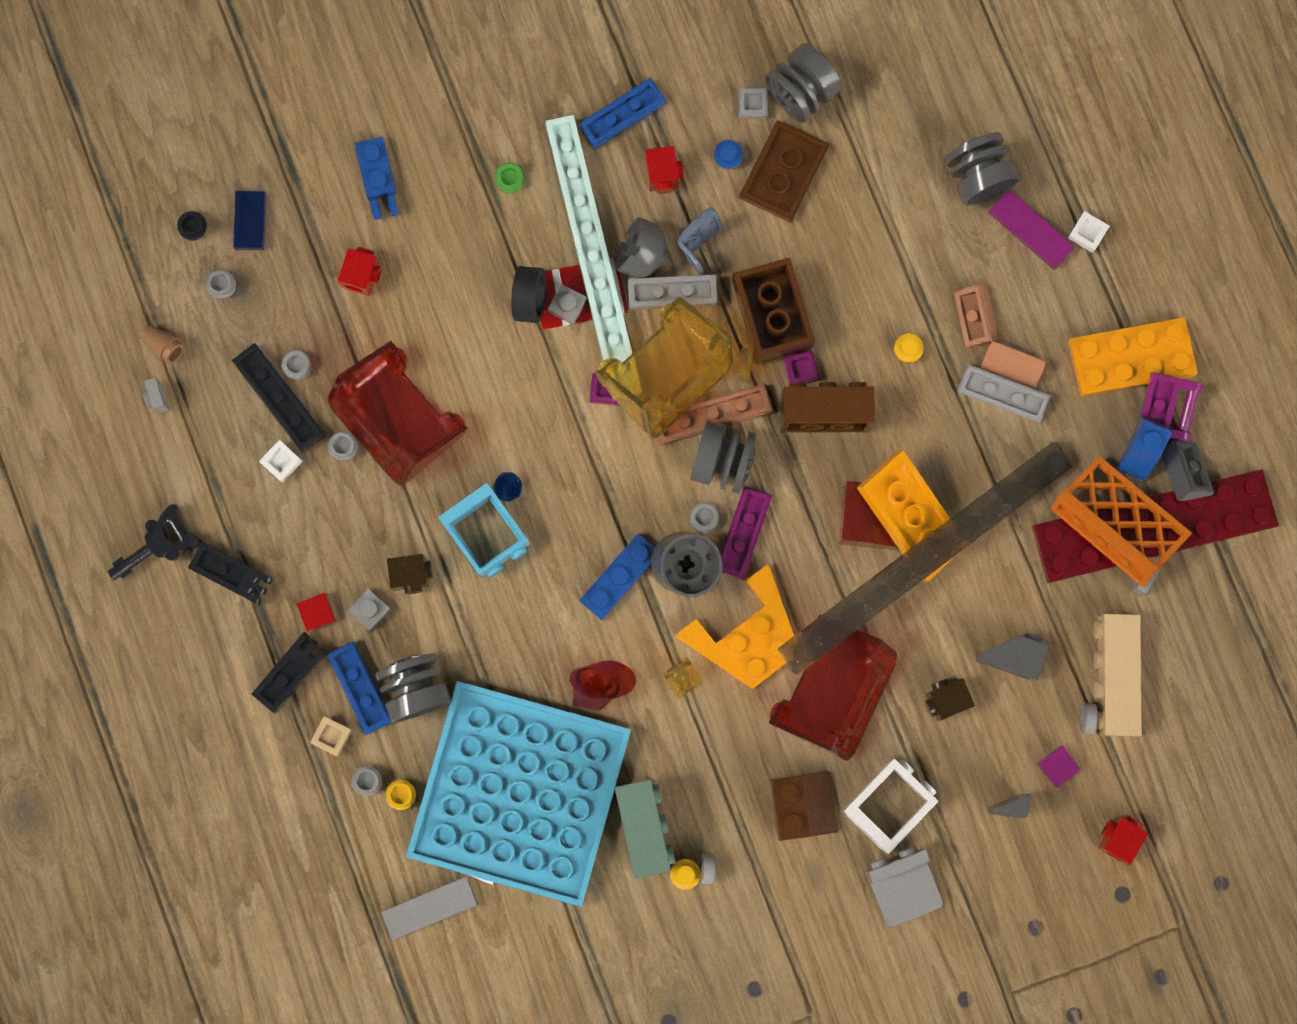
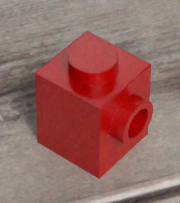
(663, 169)
(359, 271)
(1123, 838)

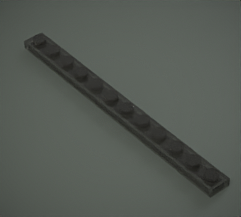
(924, 558)

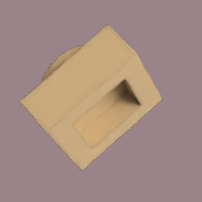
(331, 736)

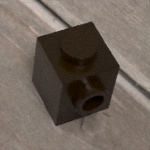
(409, 573)
(948, 699)

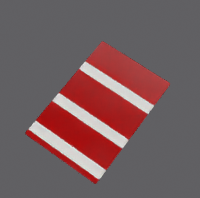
(572, 278)

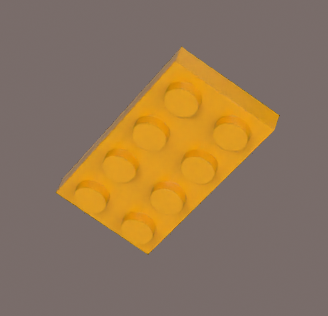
(1129, 355)
(903, 503)

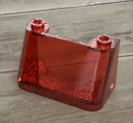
(392, 414)
(838, 695)

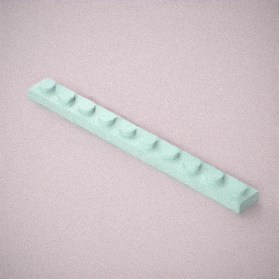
(588, 238)

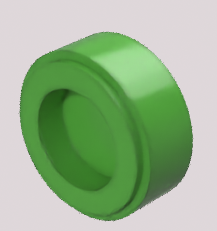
(509, 178)

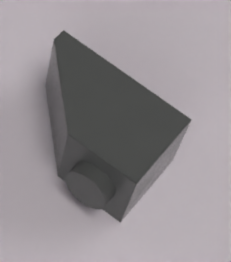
(1018, 656)

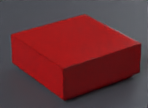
(316, 612)

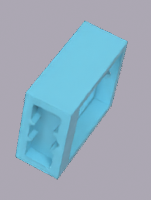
(467, 507)

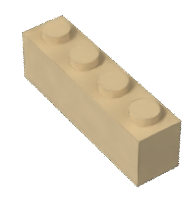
(1118, 675)

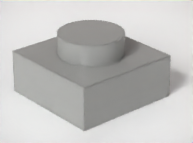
(567, 304)
(155, 396)
(369, 610)

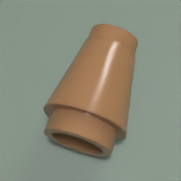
(162, 344)

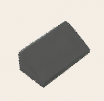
(1186, 470)
(1013, 807)

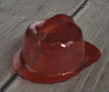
(600, 684)

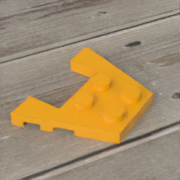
(751, 648)

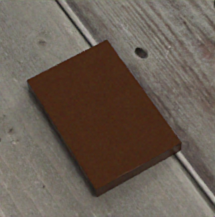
(784, 171)

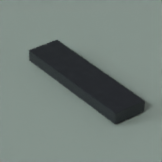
(278, 398)

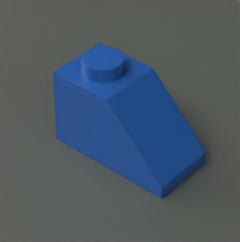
(1144, 448)

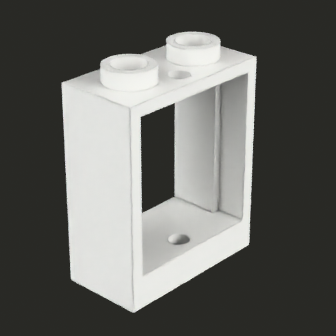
(923, 789)

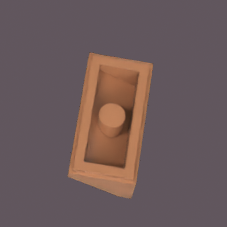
(976, 316)
(1013, 364)

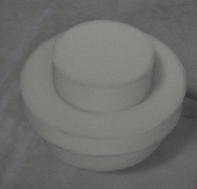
(221, 284)
(343, 446)
(367, 781)

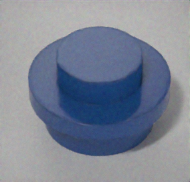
(728, 154)

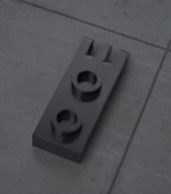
(228, 572)
(288, 674)

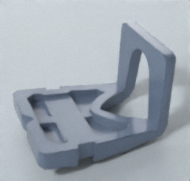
(697, 234)

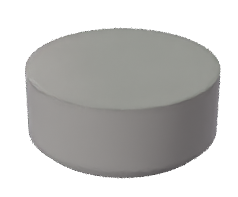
(296, 365)
(703, 517)
(1088, 718)
(707, 868)

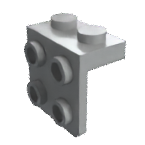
(904, 886)

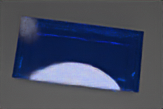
(249, 220)

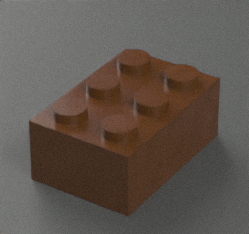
(773, 310)
(827, 408)

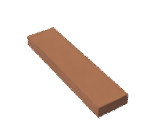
(723, 409)

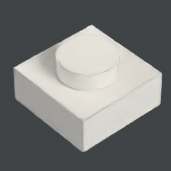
(1088, 232)
(280, 461)

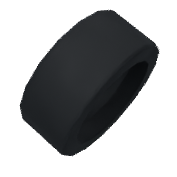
(528, 294)

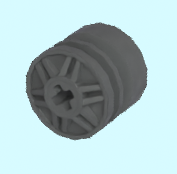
(803, 82)
(980, 165)
(723, 456)
(703, 566)
(413, 687)

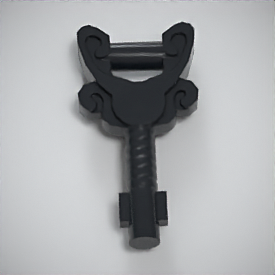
(157, 543)

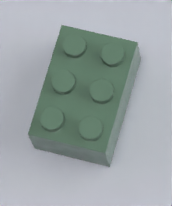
(644, 828)

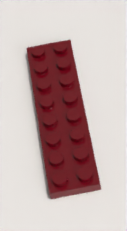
(1235, 509)

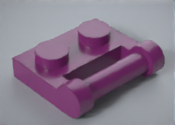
(1161, 401)

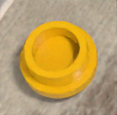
(908, 348)
(400, 795)
(685, 874)

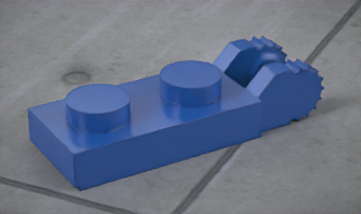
(376, 174)

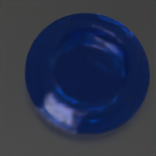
(507, 486)

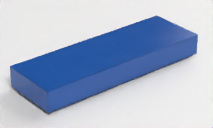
(622, 113)
(359, 687)

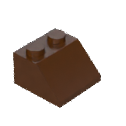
(803, 806)

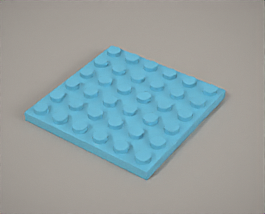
(518, 793)

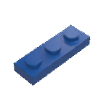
(618, 577)

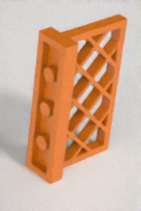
(1109, 540)

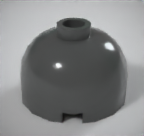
(643, 249)

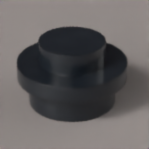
(192, 225)

